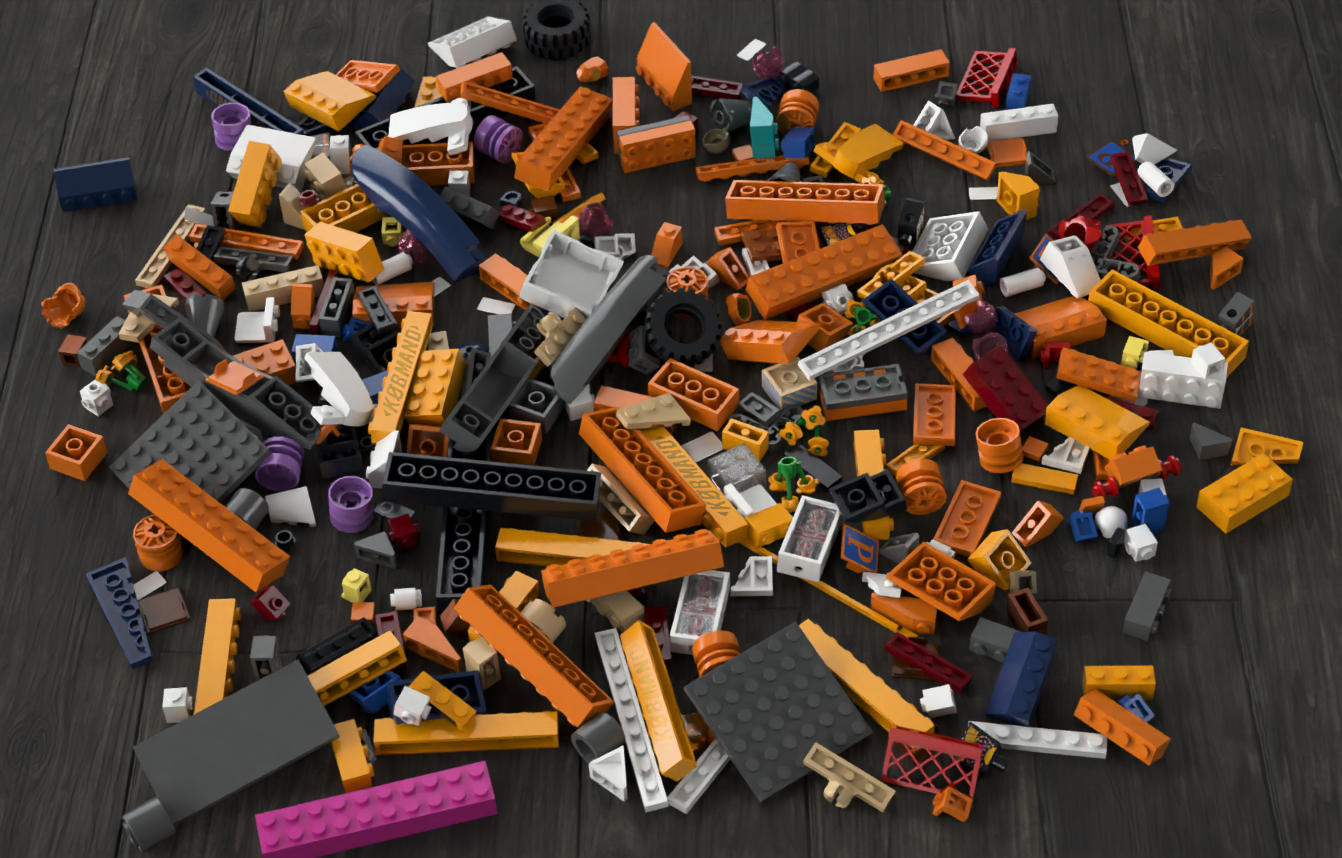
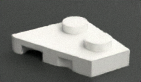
(1067, 456)
(755, 578)
(881, 585)

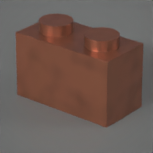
(1026, 612)

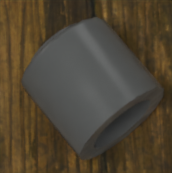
(248, 506)
(598, 737)
(148, 824)

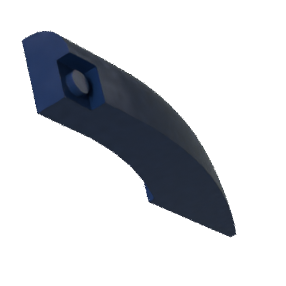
(419, 209)

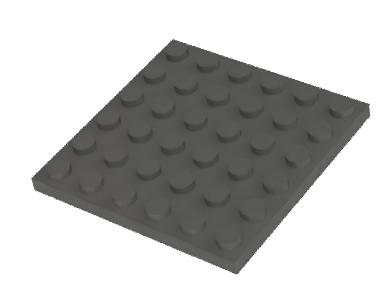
(200, 442)
(773, 709)

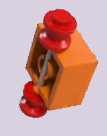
(1132, 468)

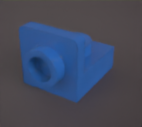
(352, 327)
(1082, 526)
(1136, 706)

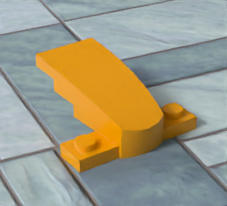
(861, 152)
(900, 273)

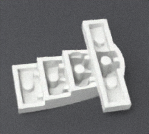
(435, 123)
(341, 389)

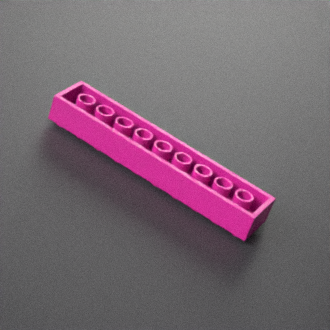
(377, 813)

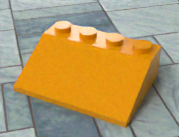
(328, 99)
(1094, 421)

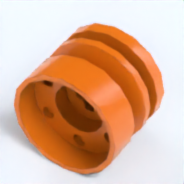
(797, 109)
(688, 279)
(999, 445)
(921, 486)
(157, 544)
(714, 650)

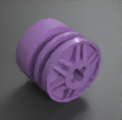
(229, 123)
(498, 139)
(283, 467)
(351, 504)

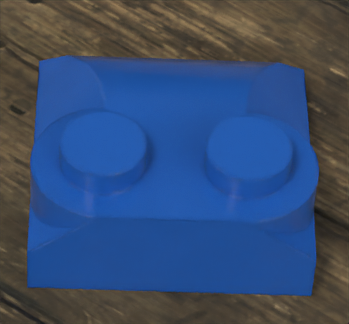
(373, 693)

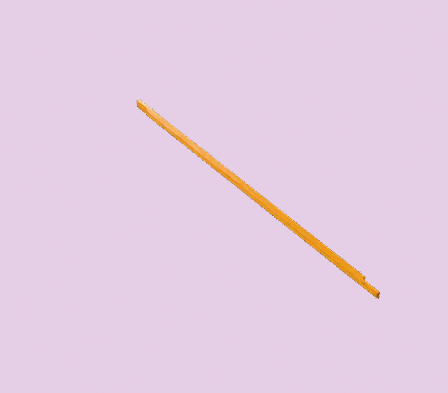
(838, 595)

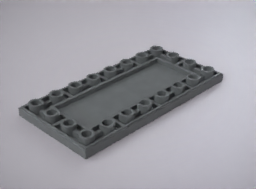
(235, 742)

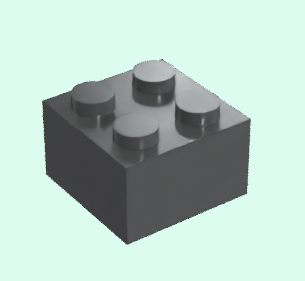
(536, 404)

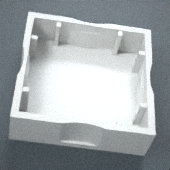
(570, 276)

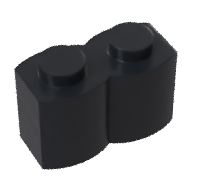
(798, 77)

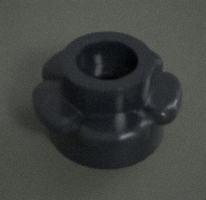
(284, 539)

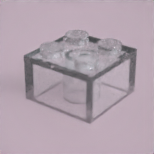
(737, 468)

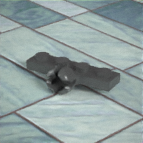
(252, 262)

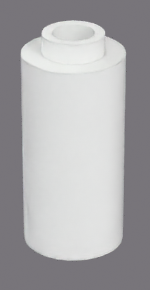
(1155, 179)
(394, 267)
(1022, 281)

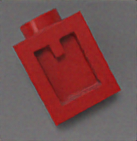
(1052, 352)

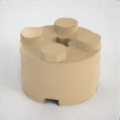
(543, 618)

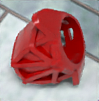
(1084, 228)

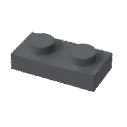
(759, 409)

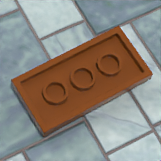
(765, 245)

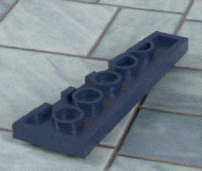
(118, 600)

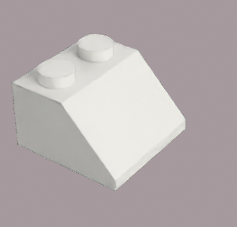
(379, 457)

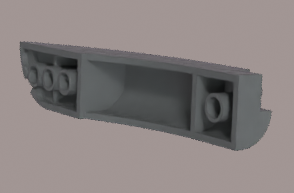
(607, 327)
(265, 405)

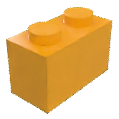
(738, 433)
(768, 525)

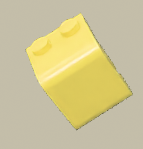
(534, 241)

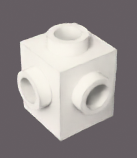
(837, 298)
(96, 397)

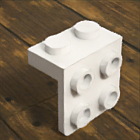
(258, 326)
(750, 500)

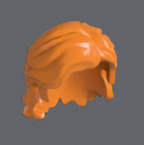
(64, 306)

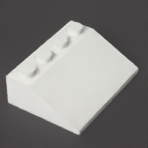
(474, 41)
(291, 147)
(950, 245)

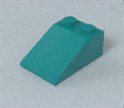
(763, 131)

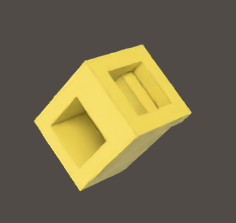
(391, 235)
(1134, 352)
(352, 583)

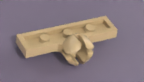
(557, 334)
(847, 780)

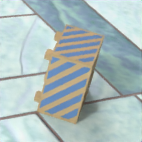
(788, 385)

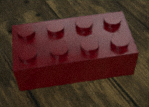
(1006, 389)

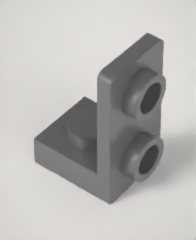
(637, 357)

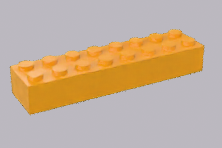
(1163, 320)

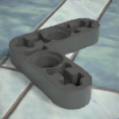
(1104, 260)
(773, 429)

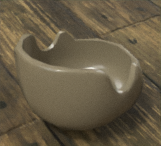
(716, 140)

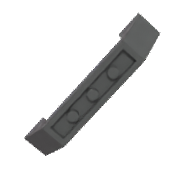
(159, 312)

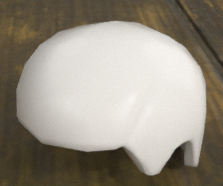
(974, 139)
(1109, 519)

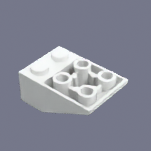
(1071, 264)

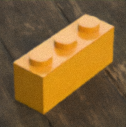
(1120, 681)
(352, 757)

